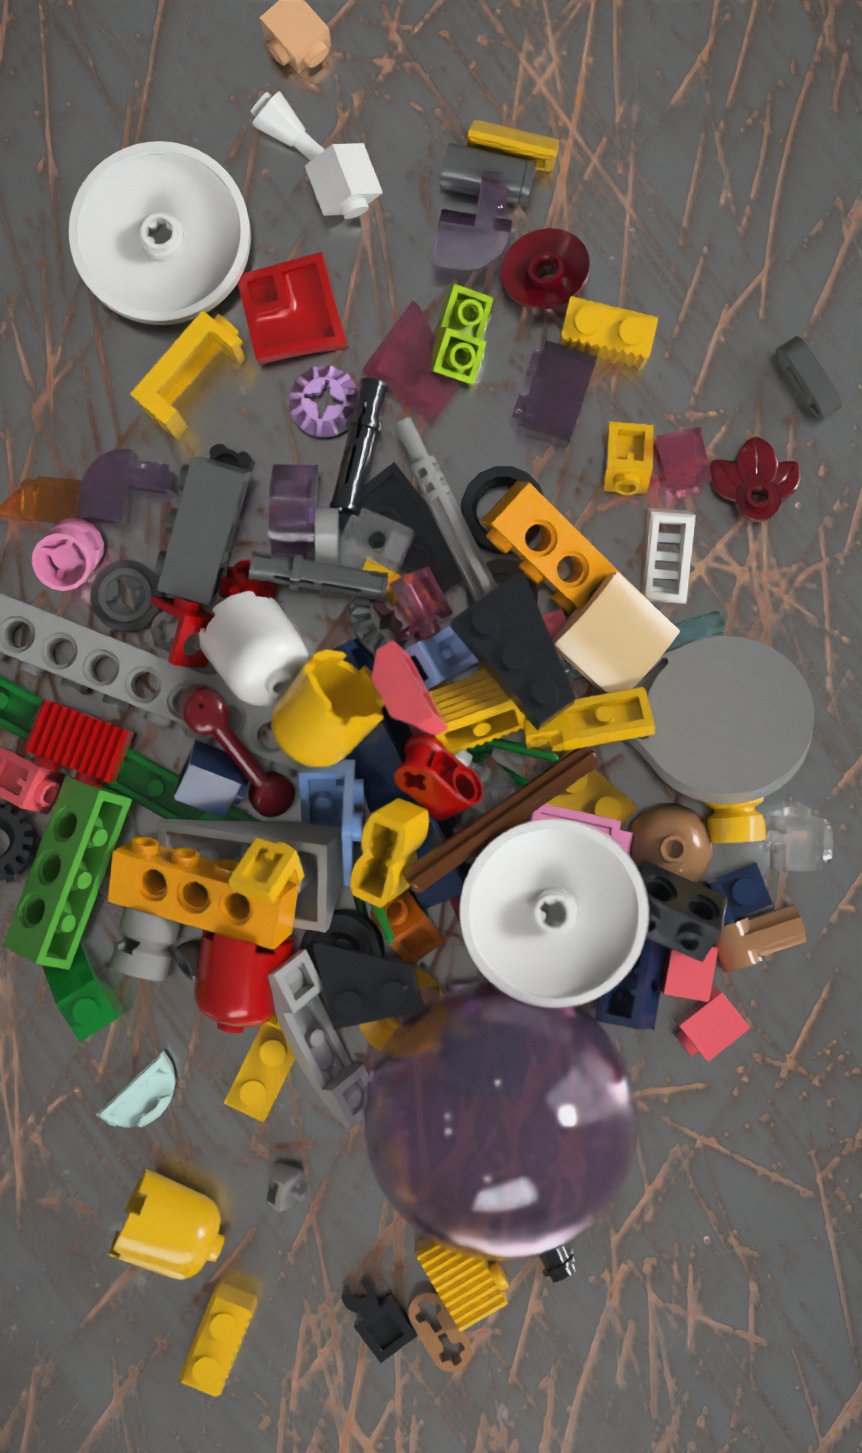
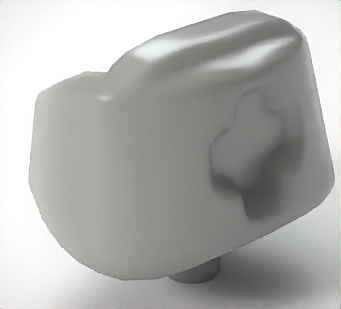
(284, 1187)

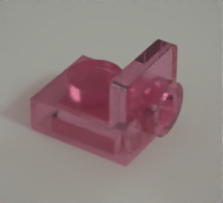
(422, 603)

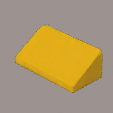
(514, 143)

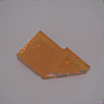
(43, 500)

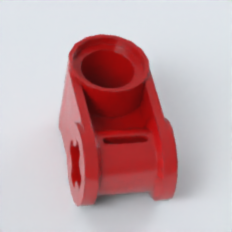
(439, 781)

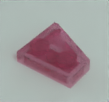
(405, 366)

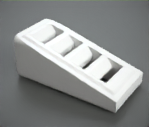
(686, 520)

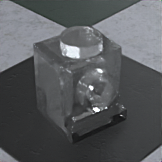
(397, 539)

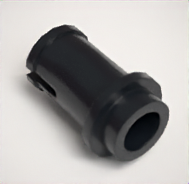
(558, 1264)

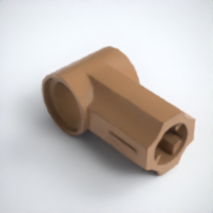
(751, 938)

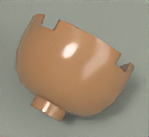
(671, 839)

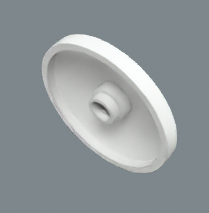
(159, 232)
(554, 912)

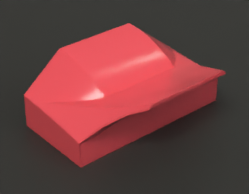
(405, 691)

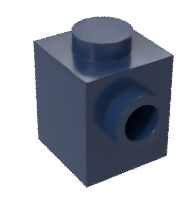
(210, 780)

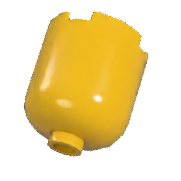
(326, 710)
(168, 1228)

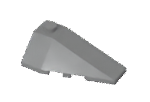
(316, 845)

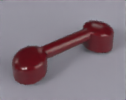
(269, 791)

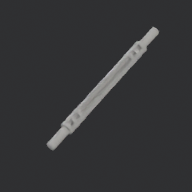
(446, 513)

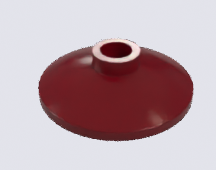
(541, 254)

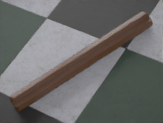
(500, 818)

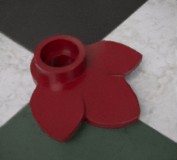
(755, 473)

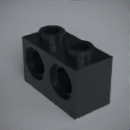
(682, 912)

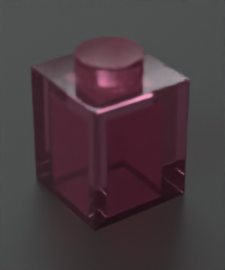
(681, 463)

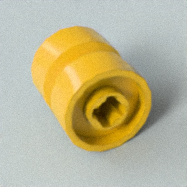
(736, 823)

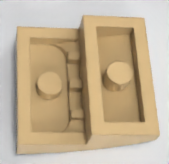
(615, 636)

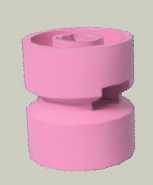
(63, 563)

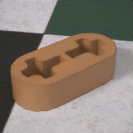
(431, 1334)

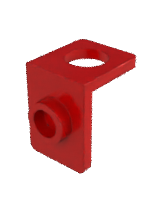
(191, 621)

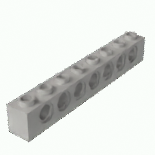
(130, 664)

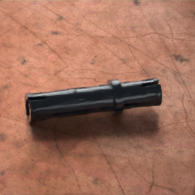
(363, 428)

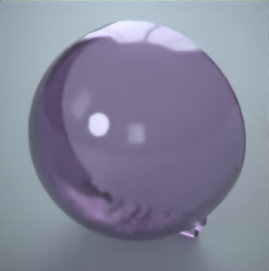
(499, 1122)

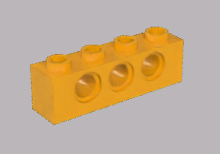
(508, 524)
(139, 886)

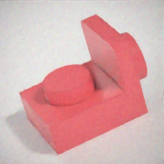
(27, 783)

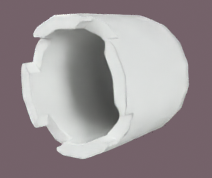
(253, 648)

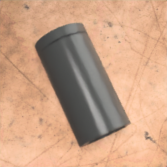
(465, 168)

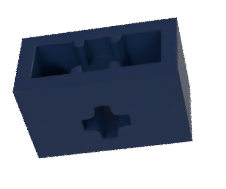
(636, 997)

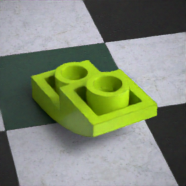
(459, 333)

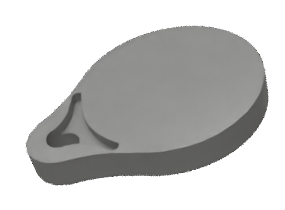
(726, 719)

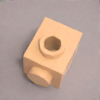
(295, 34)

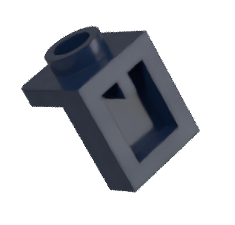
(744, 891)

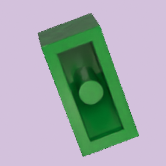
(84, 994)

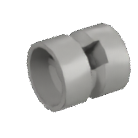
(144, 945)

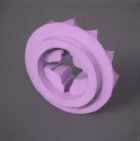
(306, 411)

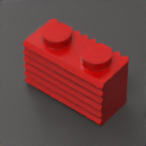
(78, 742)

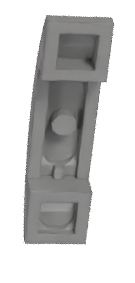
(314, 1040)

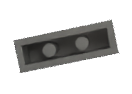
(201, 529)

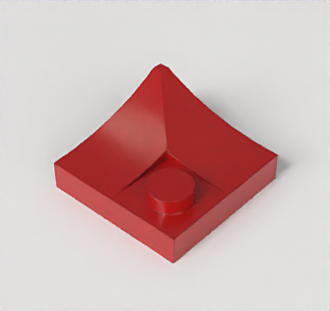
(291, 309)

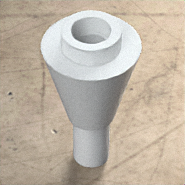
(278, 120)

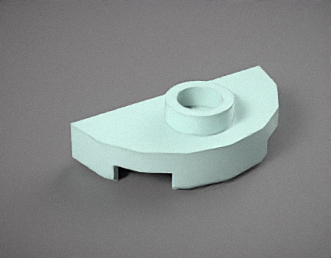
(143, 1097)

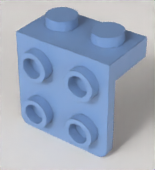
(331, 800)

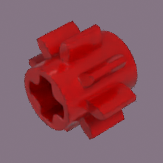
(238, 582)

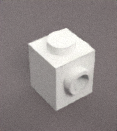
(343, 180)

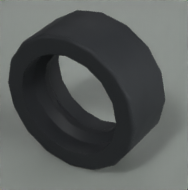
(483, 481)

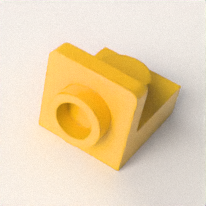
(629, 458)
(266, 870)

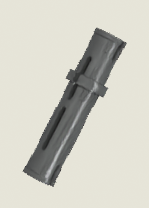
(320, 576)

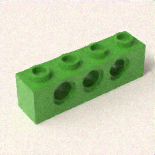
(67, 873)

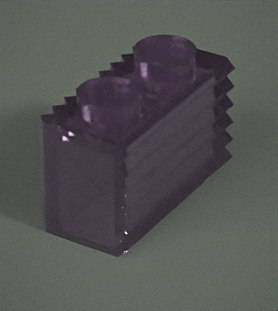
(555, 394)

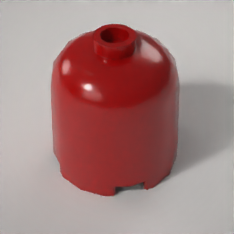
(234, 980)

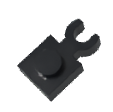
(382, 1323)

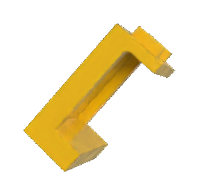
(182, 365)

